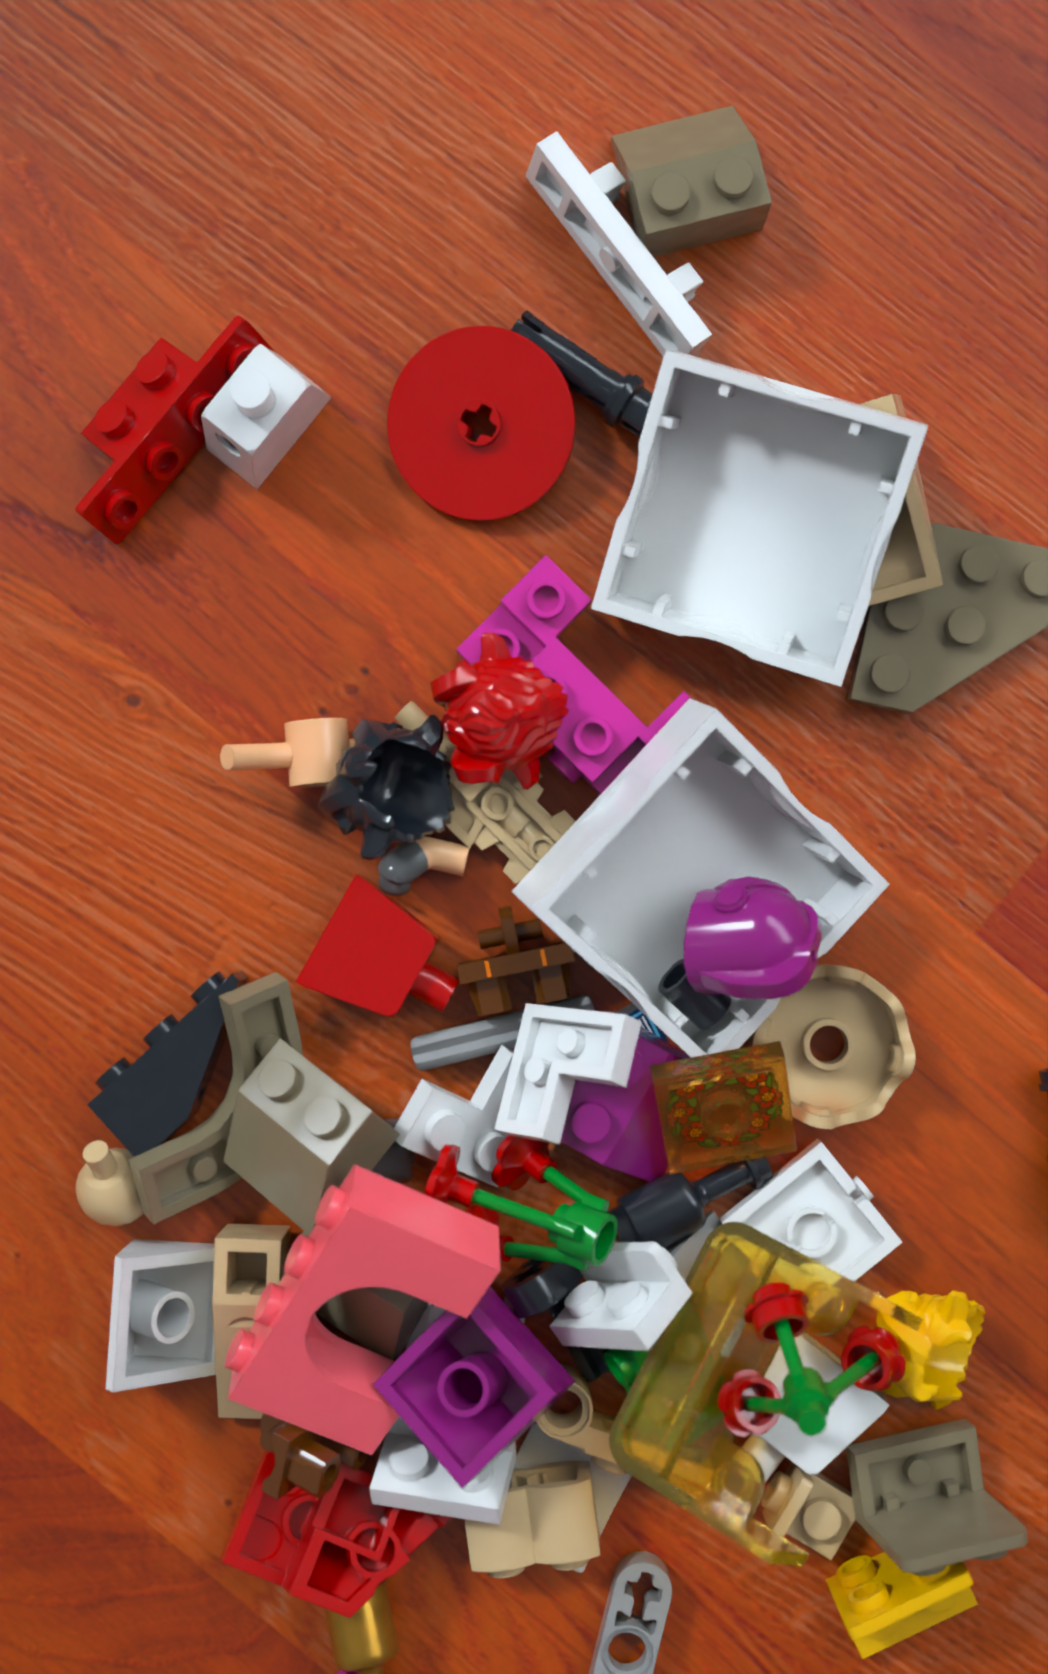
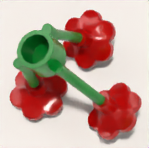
(580, 1231)

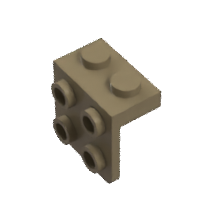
(927, 1499)

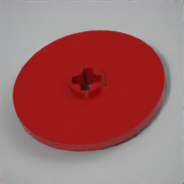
(528, 405)

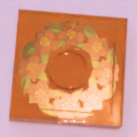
(724, 1107)

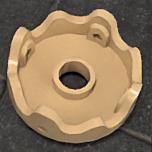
(874, 1053)

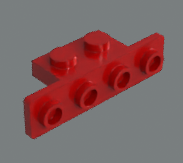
(157, 425)

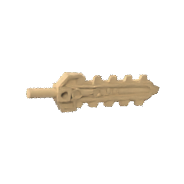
(498, 812)

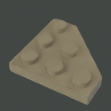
(940, 636)

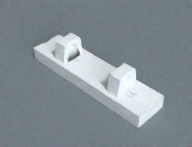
(587, 213)

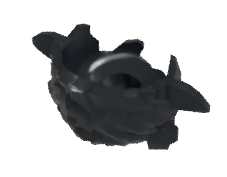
(390, 785)

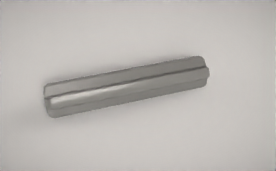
(477, 1037)

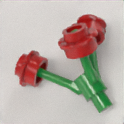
(778, 1316)

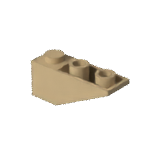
(244, 1264)

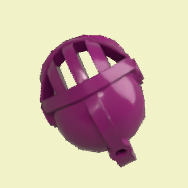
(750, 940)

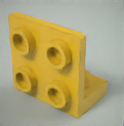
(890, 1605)

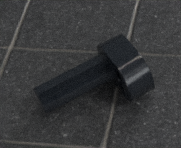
(545, 1286)

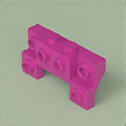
(599, 730)

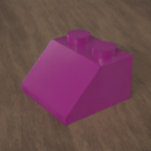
(623, 1123)
(473, 1385)

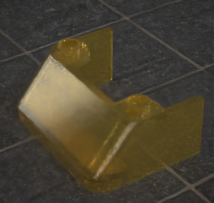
(670, 1419)

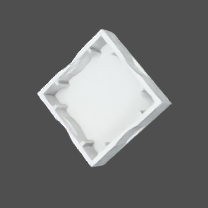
(758, 515)
(678, 822)

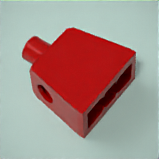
(376, 955)

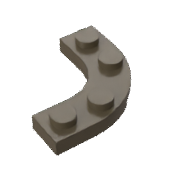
(193, 1164)

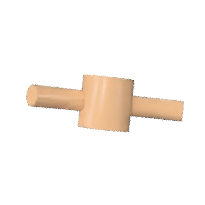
(308, 752)

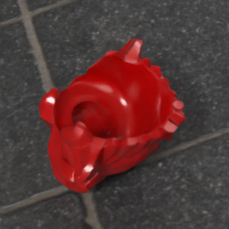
(499, 714)

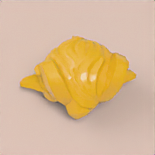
(939, 1348)

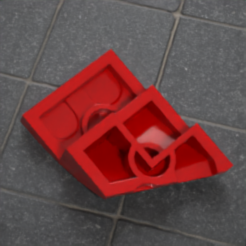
(326, 1546)

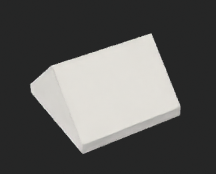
(161, 1314)

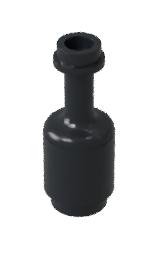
(675, 1206)

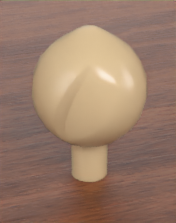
(107, 1186)

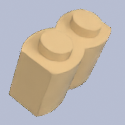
(544, 1521)

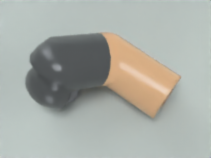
(410, 860)

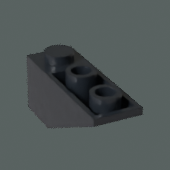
(167, 1083)

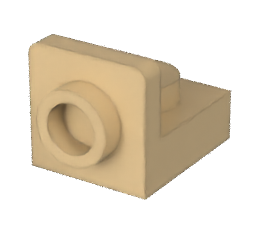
(808, 1509)

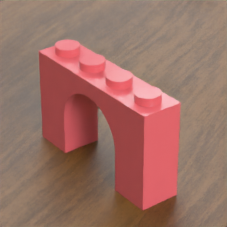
(363, 1237)

